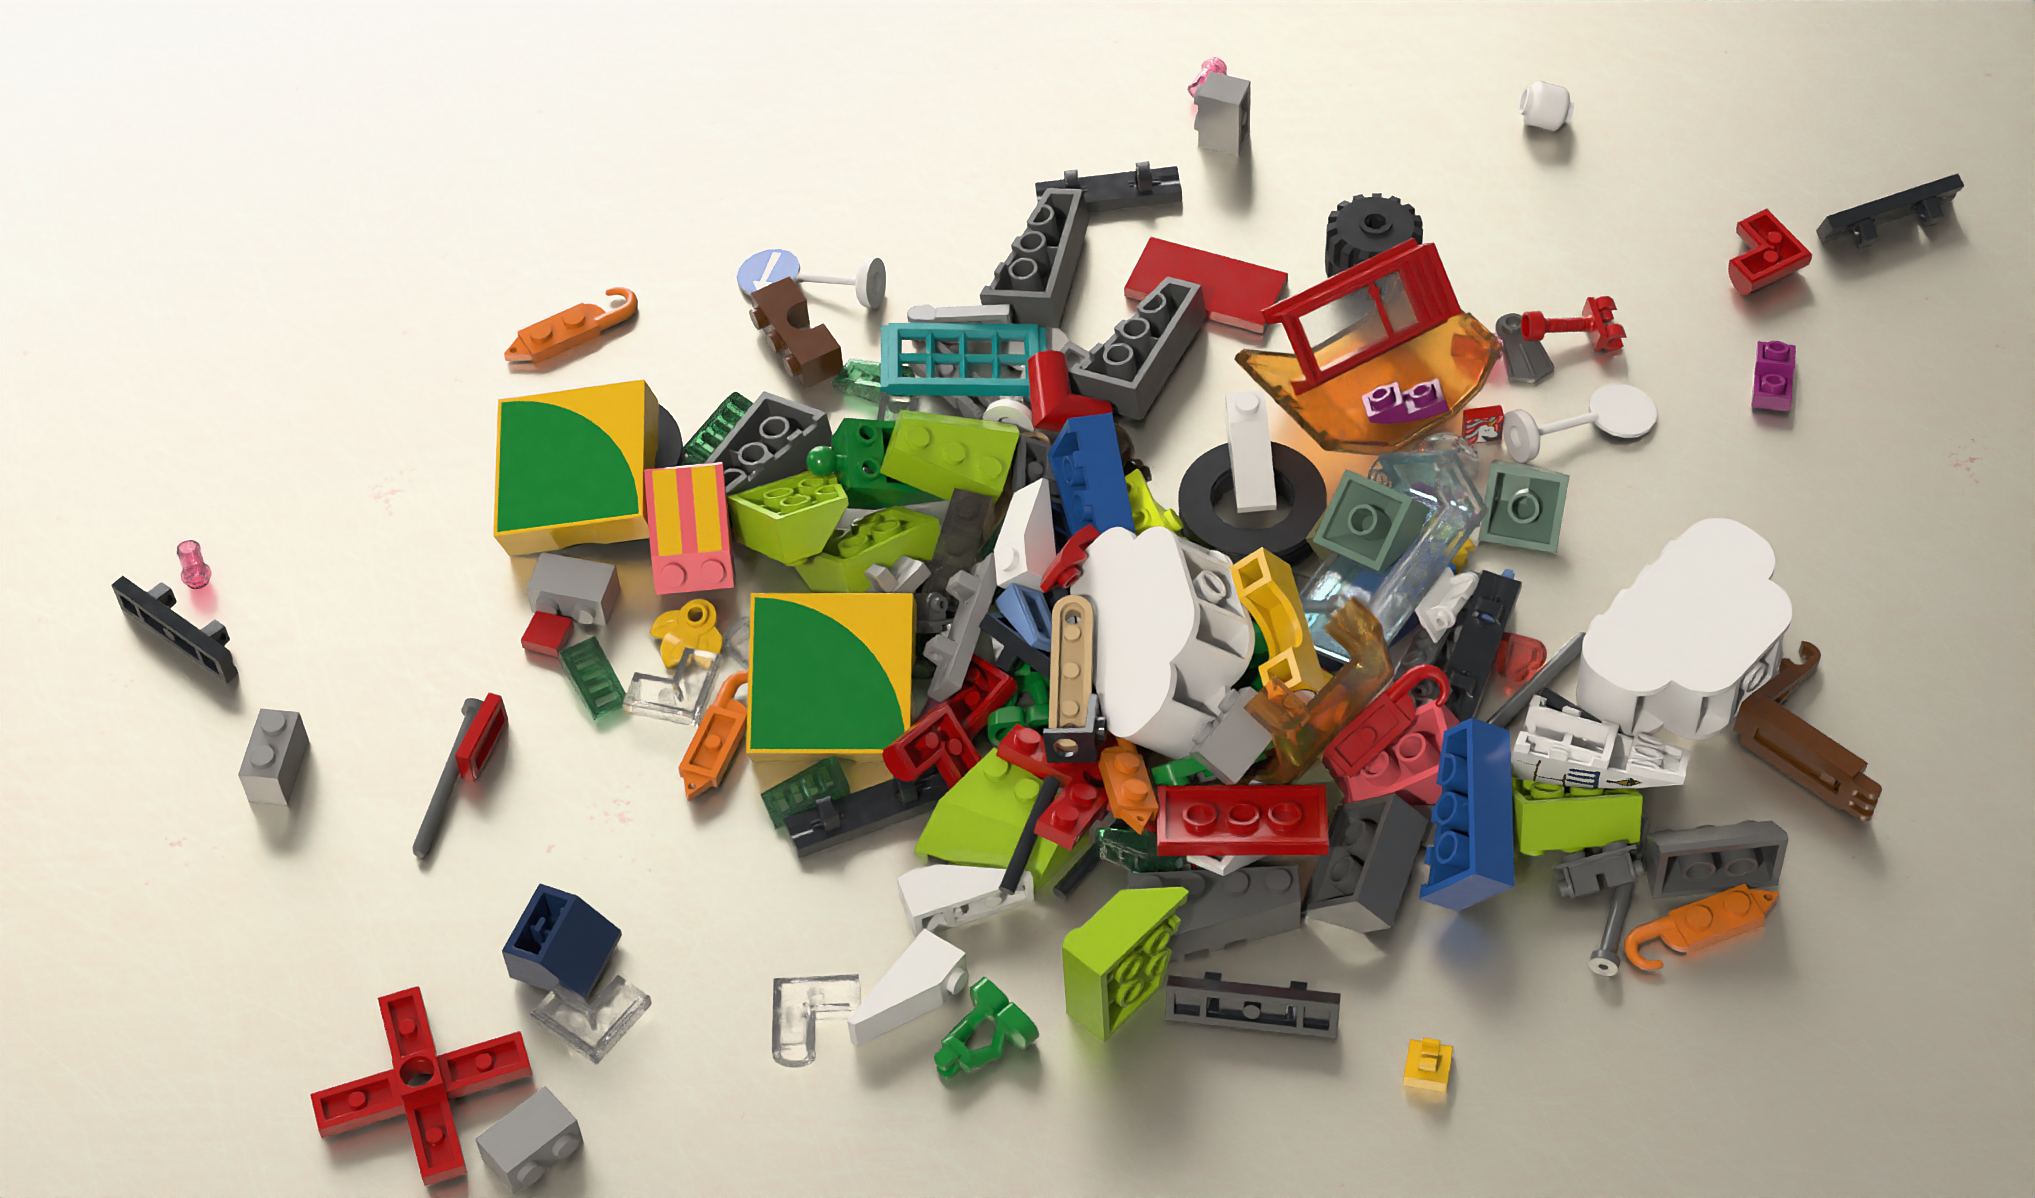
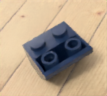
(560, 943)

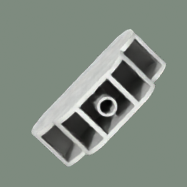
(1163, 635)
(1688, 636)

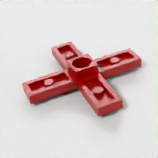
(1083, 790)
(427, 1105)

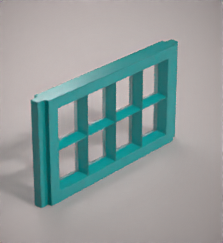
(893, 358)

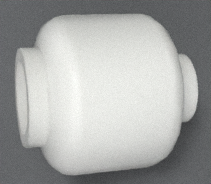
(1545, 106)

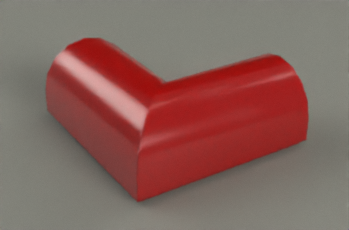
(1772, 256)
(1051, 393)
(981, 693)
(930, 741)

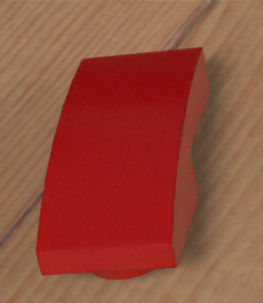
(1064, 568)

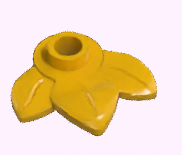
(680, 632)

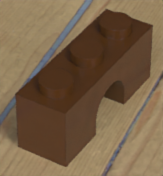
(806, 353)

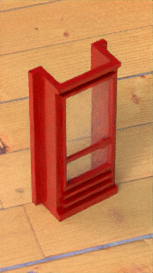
(1365, 311)

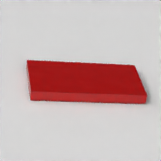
(1230, 287)
(1242, 820)

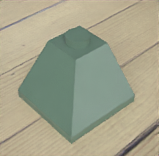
(1524, 506)
(1370, 522)

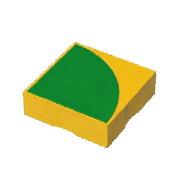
(574, 466)
(829, 675)

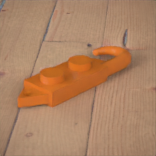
(569, 328)
(715, 739)
(1128, 784)
(1703, 923)

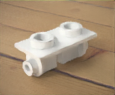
(1445, 601)

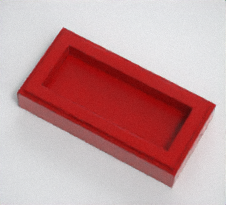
(481, 737)

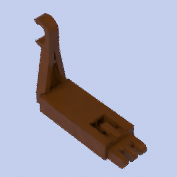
(1799, 747)

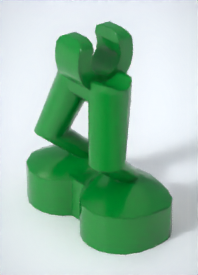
(1037, 717)
(995, 1007)

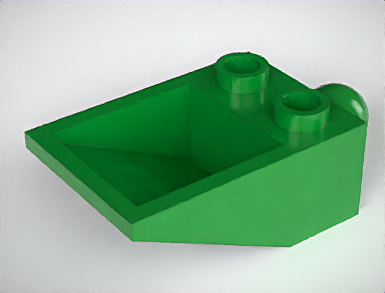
(859, 446)

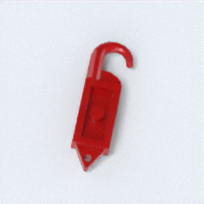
(1380, 722)

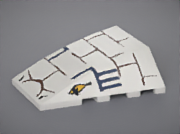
(1591, 754)

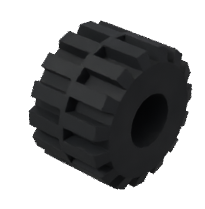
(1367, 229)

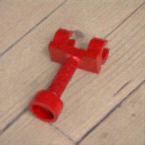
(1594, 315)

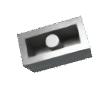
(1223, 113)
(574, 588)
(1232, 740)
(273, 757)
(529, 1140)

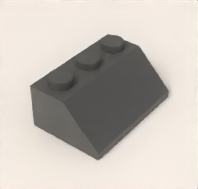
(1714, 858)
(1366, 864)

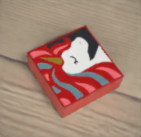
(1483, 424)

